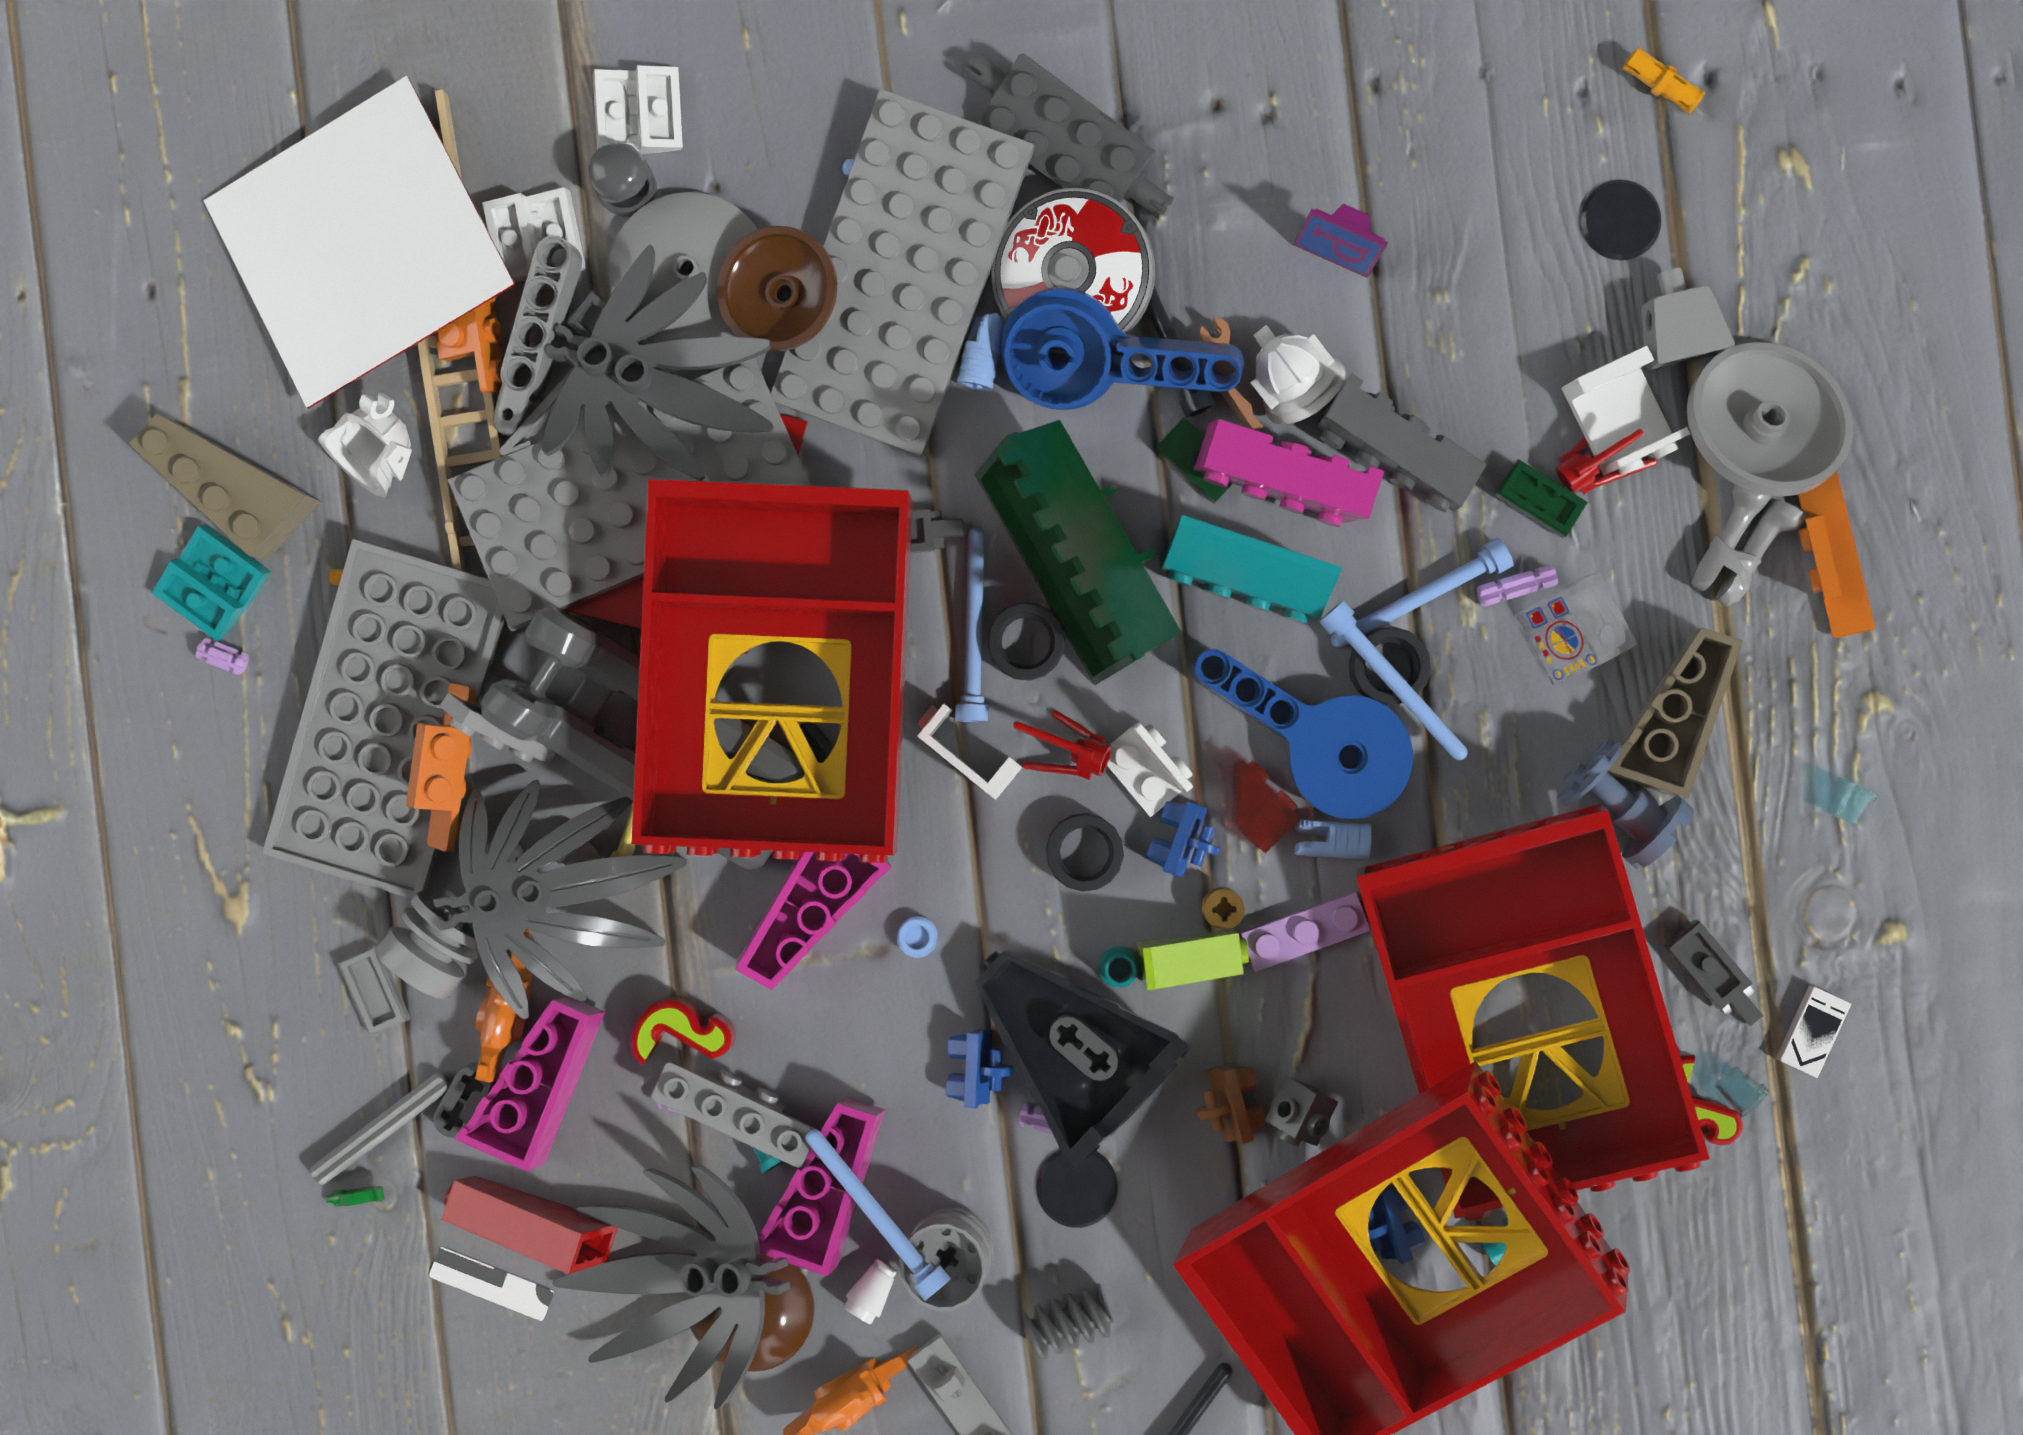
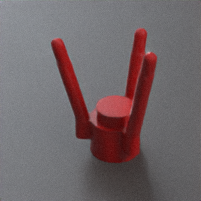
(1579, 472)
(1089, 754)

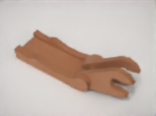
(1240, 407)

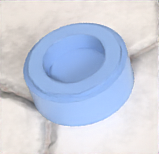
(917, 936)

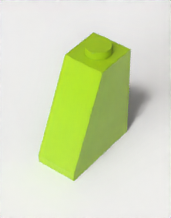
(1191, 958)

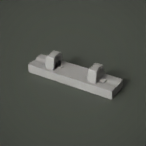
(955, 1389)

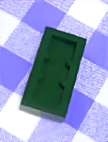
(1182, 449)
(1540, 498)

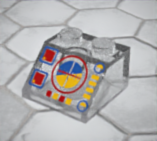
(1576, 628)

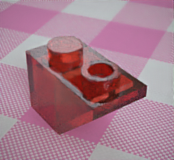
(1259, 810)

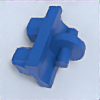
(1176, 855)
(982, 1069)
(1388, 1232)

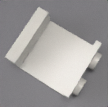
(1615, 404)
(931, 722)

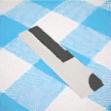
(491, 1283)

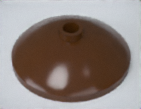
(758, 274)
(785, 1324)

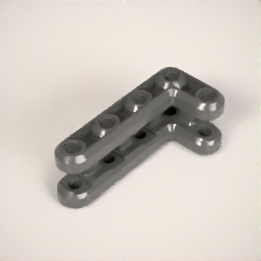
(571, 727)

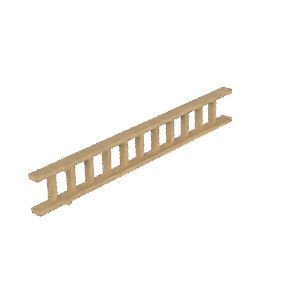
(433, 381)

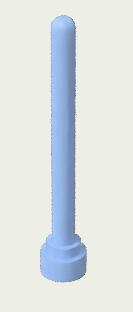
(1491, 559)
(1343, 624)
(972, 704)
(926, 1275)

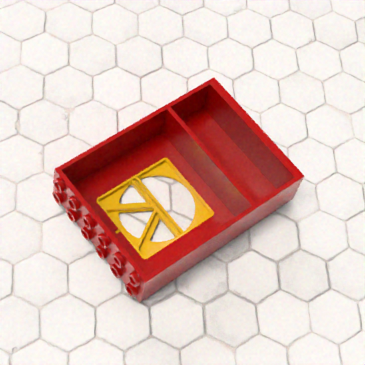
(750, 570)
(1555, 905)
(1348, 1341)

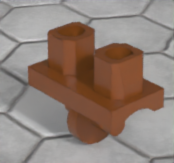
(1226, 1104)

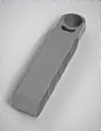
(517, 400)

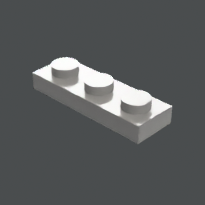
(469, 719)

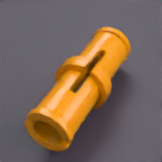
(1663, 80)

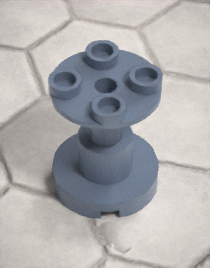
(1636, 814)

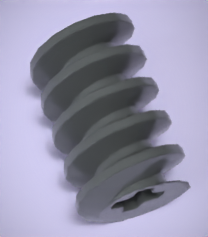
(1068, 1322)

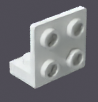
(1147, 769)

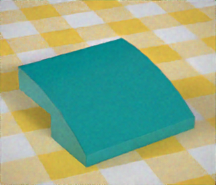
(211, 582)

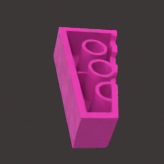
(1287, 474)
(804, 911)
(535, 1088)
(816, 1209)

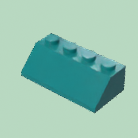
(1249, 569)

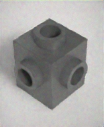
(1301, 1112)

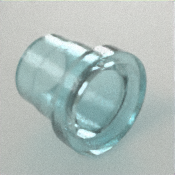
(1850, 801)
(1741, 1091)

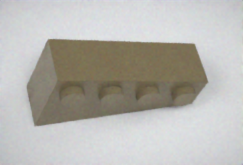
(230, 491)
(1676, 722)

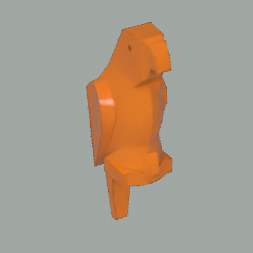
(499, 1025)
(848, 1396)

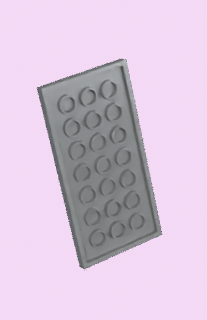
(909, 270)
(566, 534)
(383, 666)

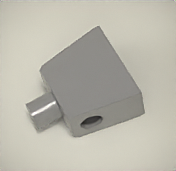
(1683, 323)

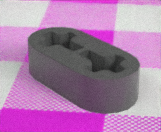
(1076, 1054)
(455, 1096)

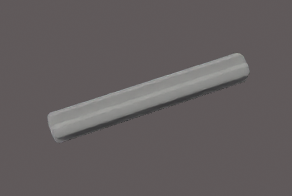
(380, 1128)

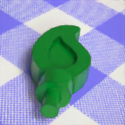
(356, 1196)

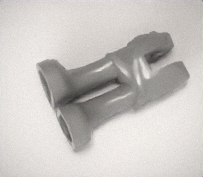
(1776, 518)

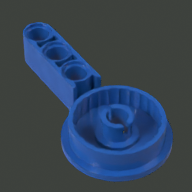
(1098, 353)
(1317, 737)

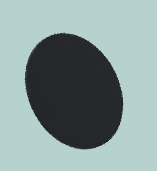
(1620, 220)
(1078, 1194)

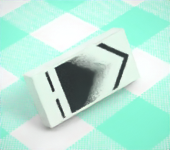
(1813, 1031)

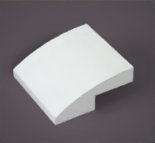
(638, 108)
(522, 221)

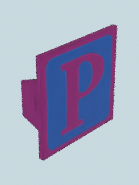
(1342, 239)

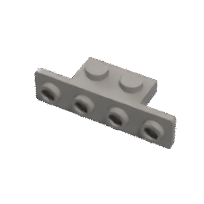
(734, 1110)

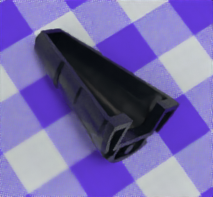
(1079, 1110)

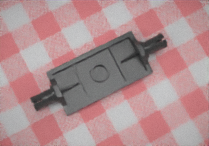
(1070, 135)

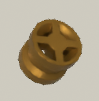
(1218, 903)

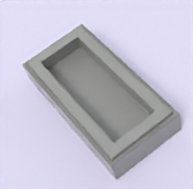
(373, 991)

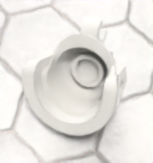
(1294, 376)
(370, 444)

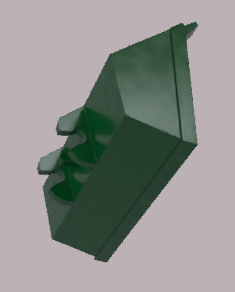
(1076, 549)

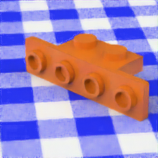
(476, 335)
(1835, 559)
(439, 774)

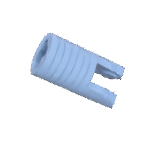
(981, 353)
(1342, 841)

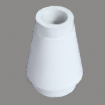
(870, 1292)

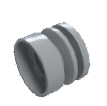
(426, 954)
(966, 1268)

